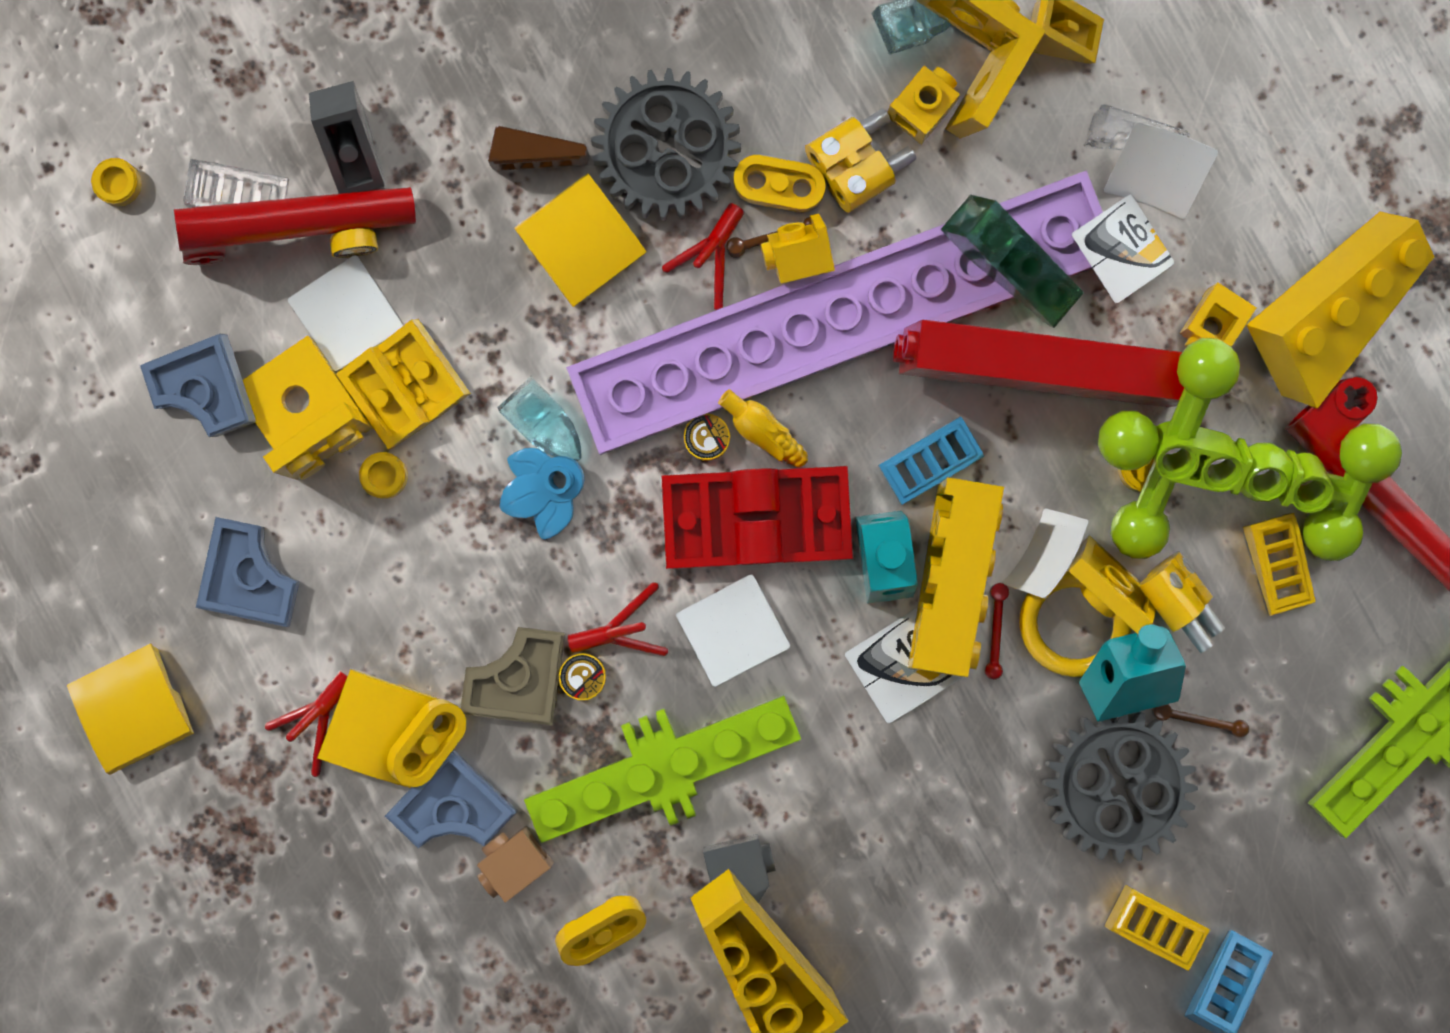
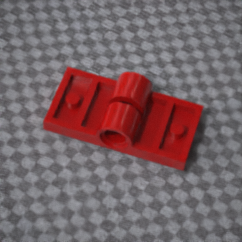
(757, 517)

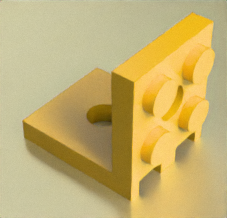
(1011, 43)
(324, 428)

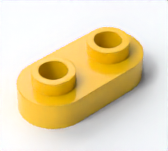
(780, 179)
(427, 744)
(600, 930)

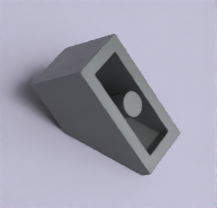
(345, 138)
(745, 860)

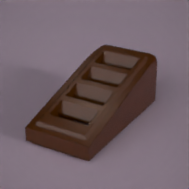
(526, 150)

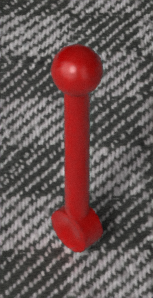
(999, 593)

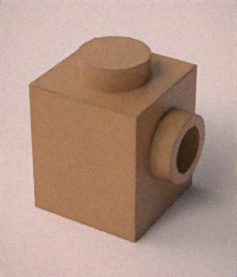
(512, 863)

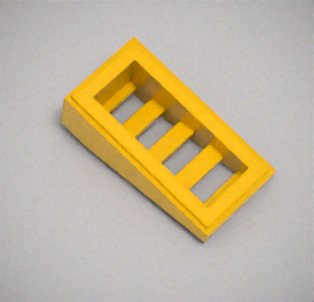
(1297, 560)
(1125, 909)

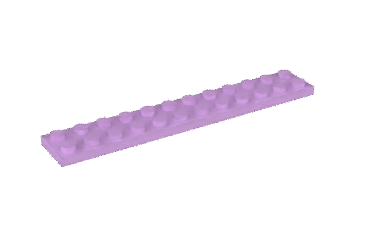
(812, 322)

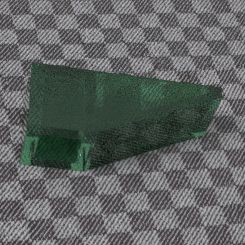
(1012, 258)

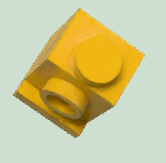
(920, 118)
(798, 250)
(1224, 308)

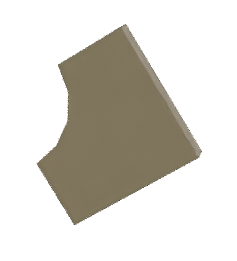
(519, 683)

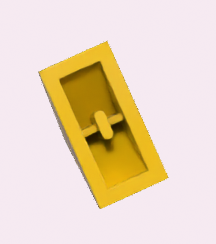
(1069, 30)

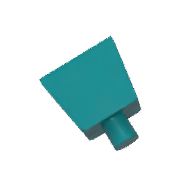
(886, 556)
(1134, 674)

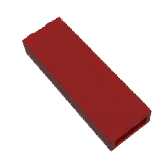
(1039, 363)

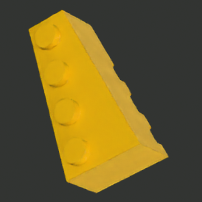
(1339, 306)
(955, 577)
(763, 967)

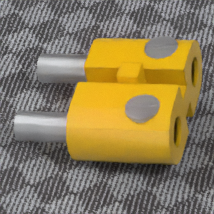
(852, 164)
(1180, 598)

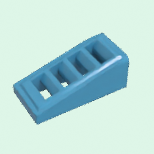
(965, 440)
(1214, 976)

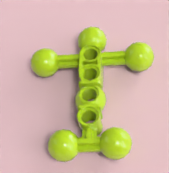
(1208, 372)

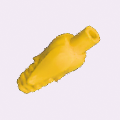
(763, 429)

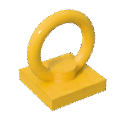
(1106, 587)

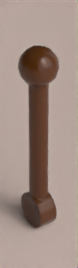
(736, 246)
(1238, 728)

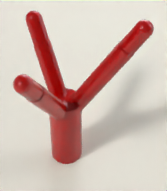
(715, 241)
(614, 634)
(320, 707)

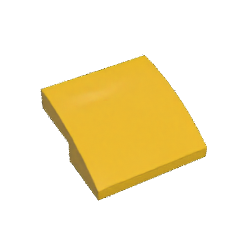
(580, 240)
(403, 383)
(129, 709)
(369, 722)

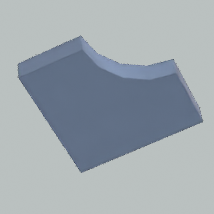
(204, 383)
(242, 578)
(452, 803)

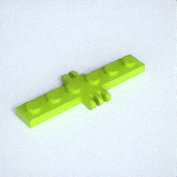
(1415, 732)
(662, 768)

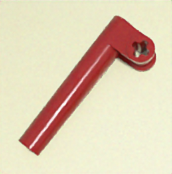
(209, 229)
(1321, 434)

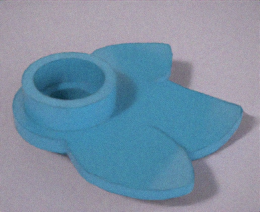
(537, 495)

